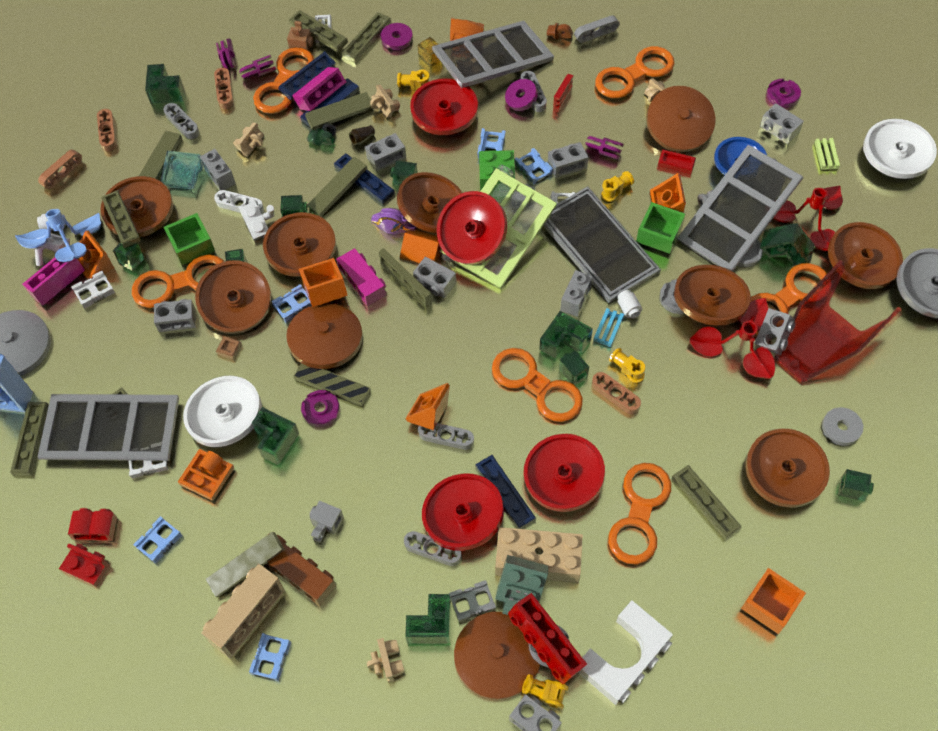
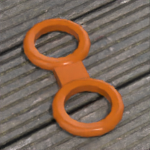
(634, 72)
(283, 75)
(175, 283)
(790, 294)
(537, 384)
(639, 513)

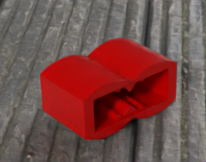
(92, 525)

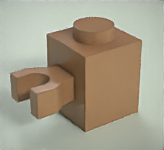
(299, 37)

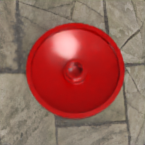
(443, 107)
(472, 227)
(564, 472)
(463, 512)

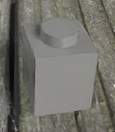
(324, 518)

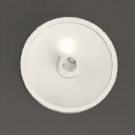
(899, 148)
(222, 411)

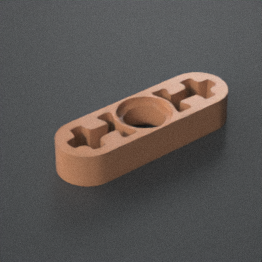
(223, 93)
(103, 136)
(51, 176)
(601, 388)

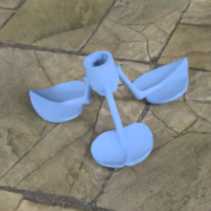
(56, 222)

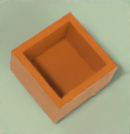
(323, 282)
(773, 601)

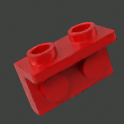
(84, 565)

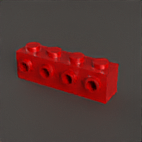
(546, 638)

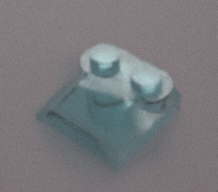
(181, 170)

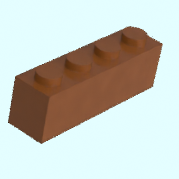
(302, 573)

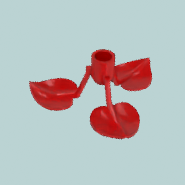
(827, 198)
(757, 363)

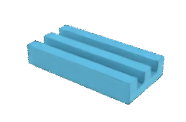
(613, 315)

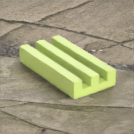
(825, 143)

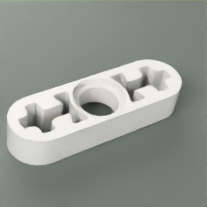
(232, 198)

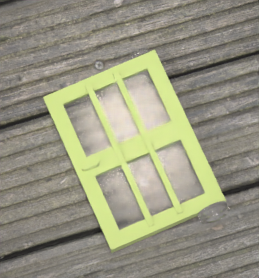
(525, 215)

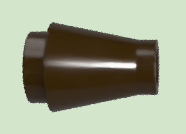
(360, 135)

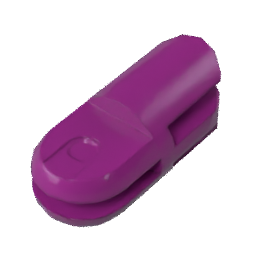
(226, 53)
(256, 69)
(603, 146)

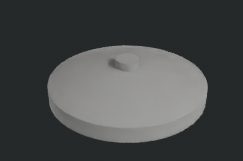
(919, 281)
(23, 340)

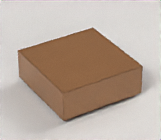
(228, 347)

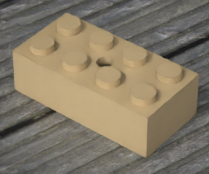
(558, 550)
(243, 610)

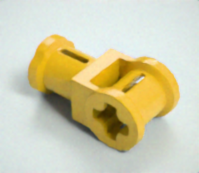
(414, 79)
(614, 186)
(629, 365)
(548, 691)

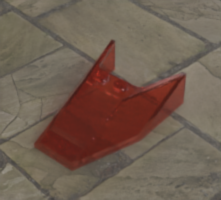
(822, 335)

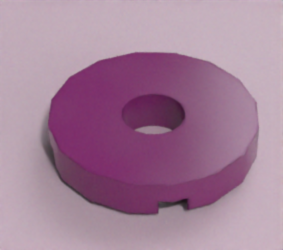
(396, 29)
(515, 89)
(784, 100)
(323, 418)

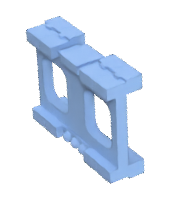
(489, 144)
(539, 163)
(289, 298)
(163, 544)
(276, 658)

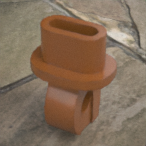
(559, 31)

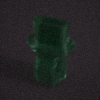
(320, 137)

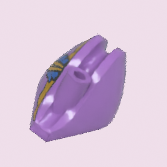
(392, 221)

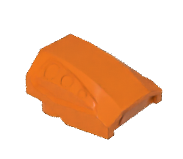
(463, 28)

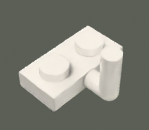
(255, 220)
(53, 243)

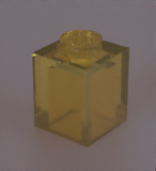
(425, 51)

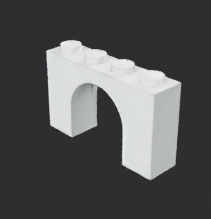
(652, 638)

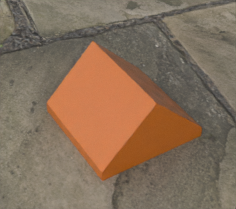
(670, 194)
(419, 245)
(94, 258)
(429, 407)

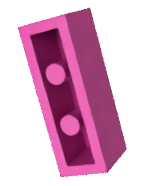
(319, 88)
(361, 276)
(52, 279)

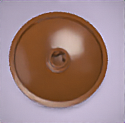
(680, 119)
(424, 197)
(146, 202)
(298, 242)
(868, 255)
(712, 295)
(233, 297)
(324, 336)
(787, 468)
(493, 657)

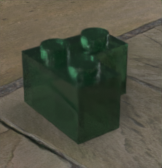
(161, 87)
(788, 241)
(565, 331)
(277, 433)
(432, 627)

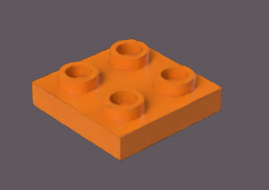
(206, 474)

